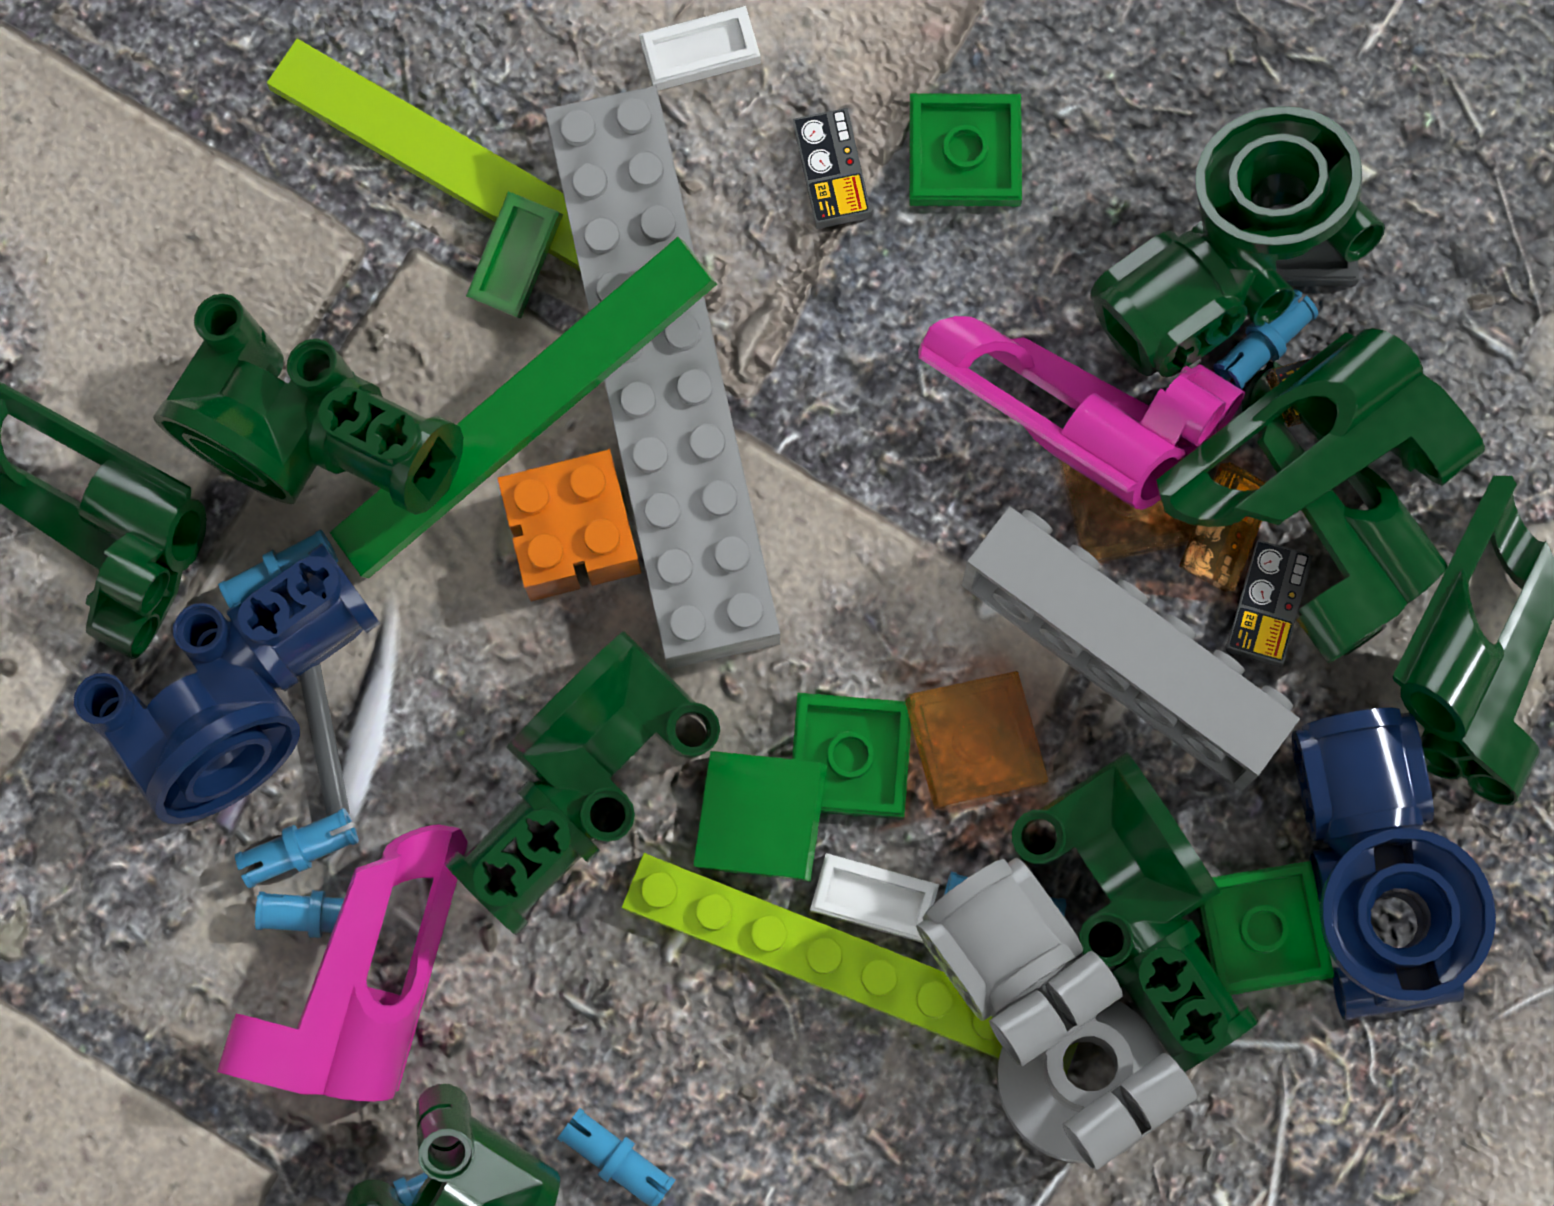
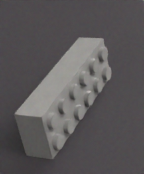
(1129, 648)

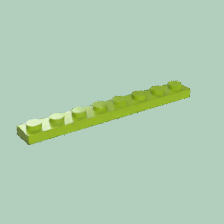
(809, 952)

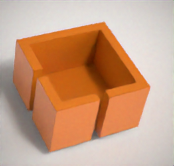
(569, 518)

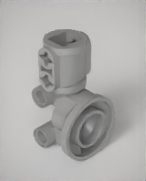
(1019, 964)

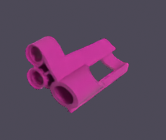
(1110, 433)
(349, 1034)

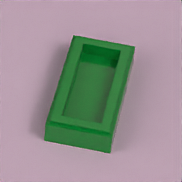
(514, 255)

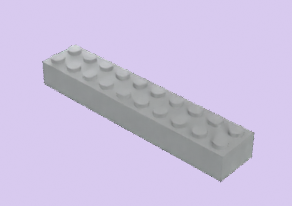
(670, 394)

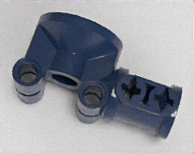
(225, 725)
(1367, 800)

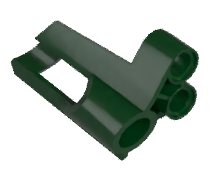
(129, 525)
(1460, 681)

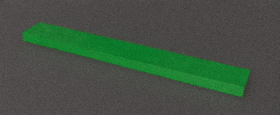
(536, 398)

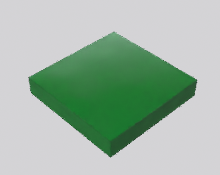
(965, 149)
(864, 752)
(760, 815)
(1266, 929)

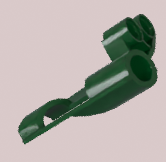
(1360, 402)
(1375, 547)

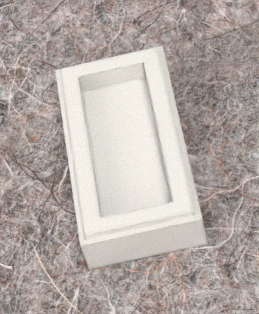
(700, 48)
(872, 897)

